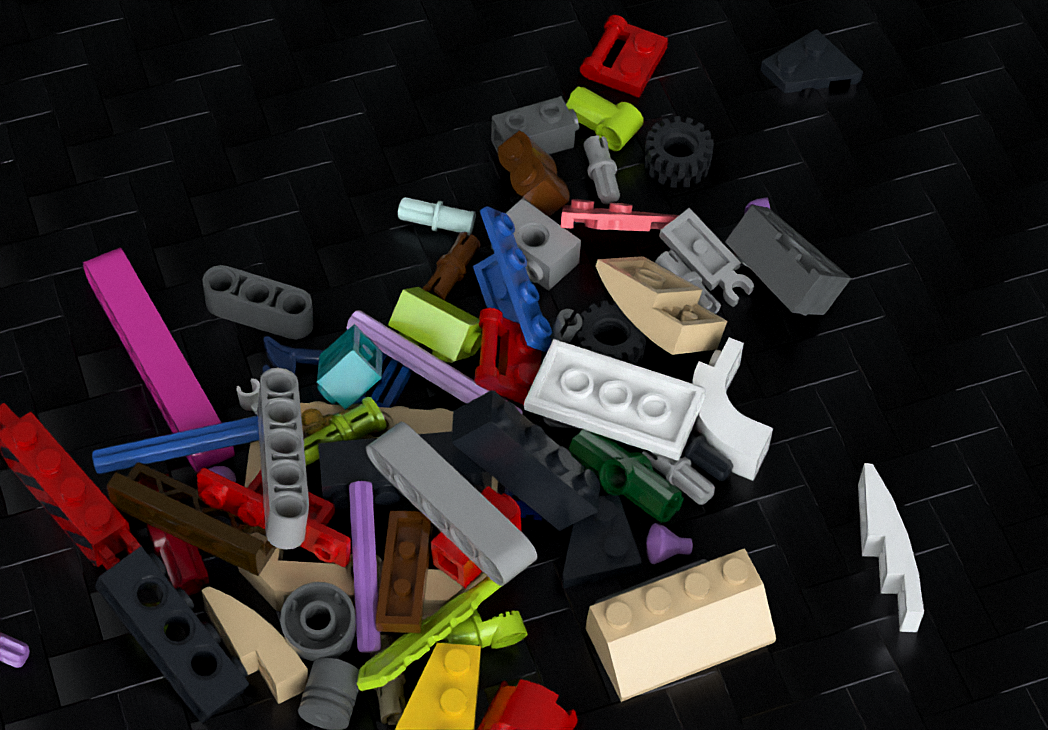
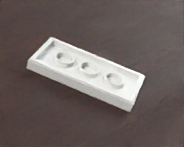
(615, 399)

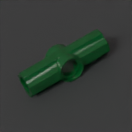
(627, 475)

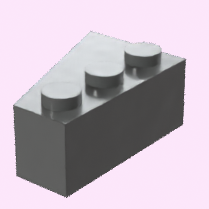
(786, 262)

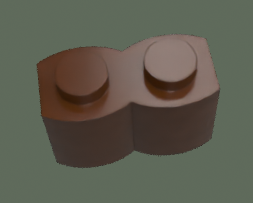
(533, 173)

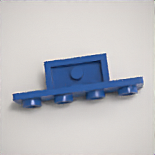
(506, 281)

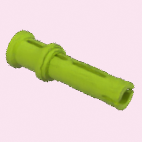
(346, 427)

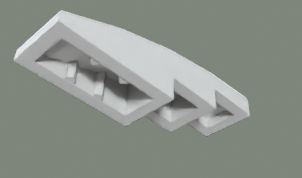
(887, 538)

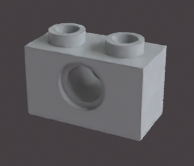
(547, 247)

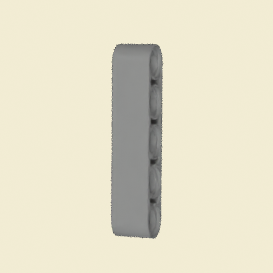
(282, 459)
(451, 503)

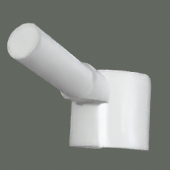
(249, 401)

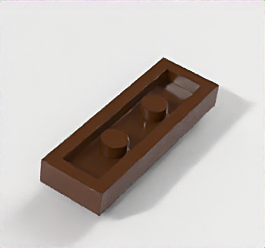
(404, 572)

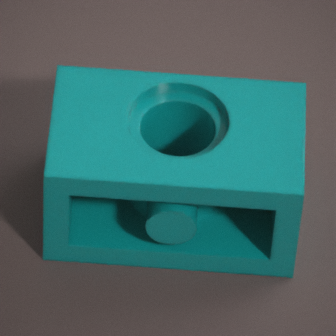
(349, 368)

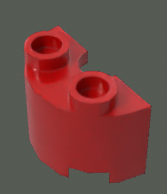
(526, 708)

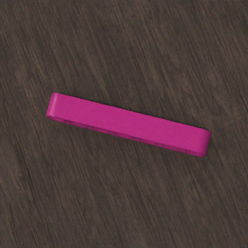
(153, 350)

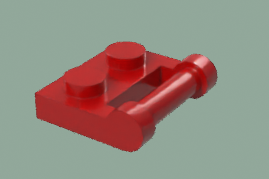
(635, 61)
(516, 359)

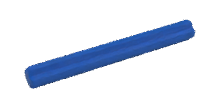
(176, 445)

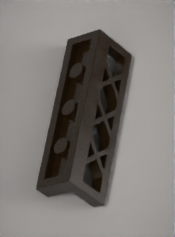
(186, 523)

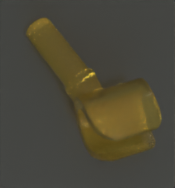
(315, 416)

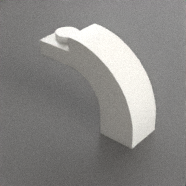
(724, 427)

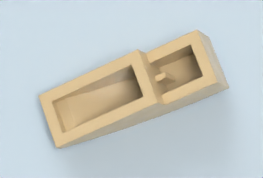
(256, 644)

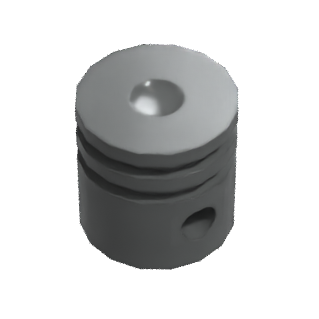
(329, 694)

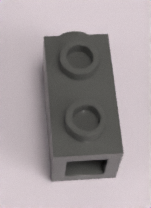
(546, 123)

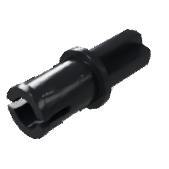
(706, 457)

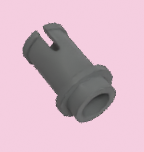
(563, 329)

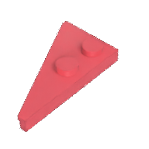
(617, 217)

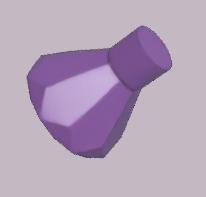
(665, 544)

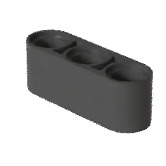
(276, 306)

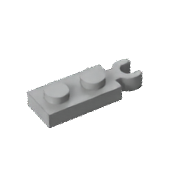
(705, 255)

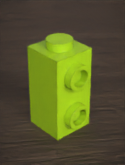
(436, 324)

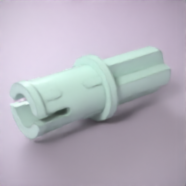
(436, 215)

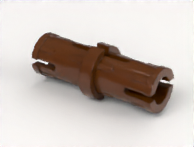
(452, 266)

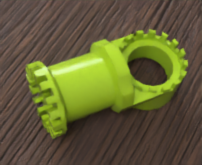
(497, 632)

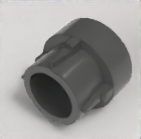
(312, 601)

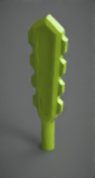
(412, 646)

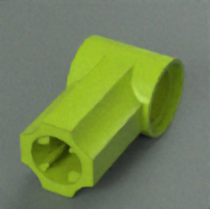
(614, 122)

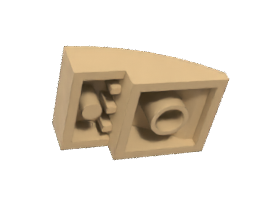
(661, 305)

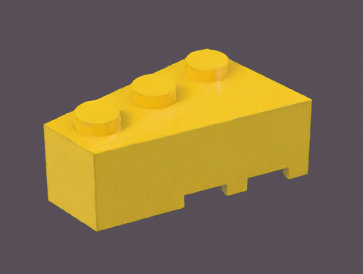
(446, 691)

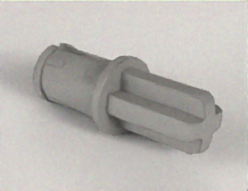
(602, 169)
(683, 476)

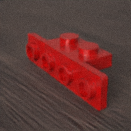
(249, 507)

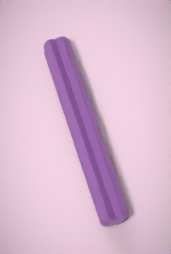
(364, 566)

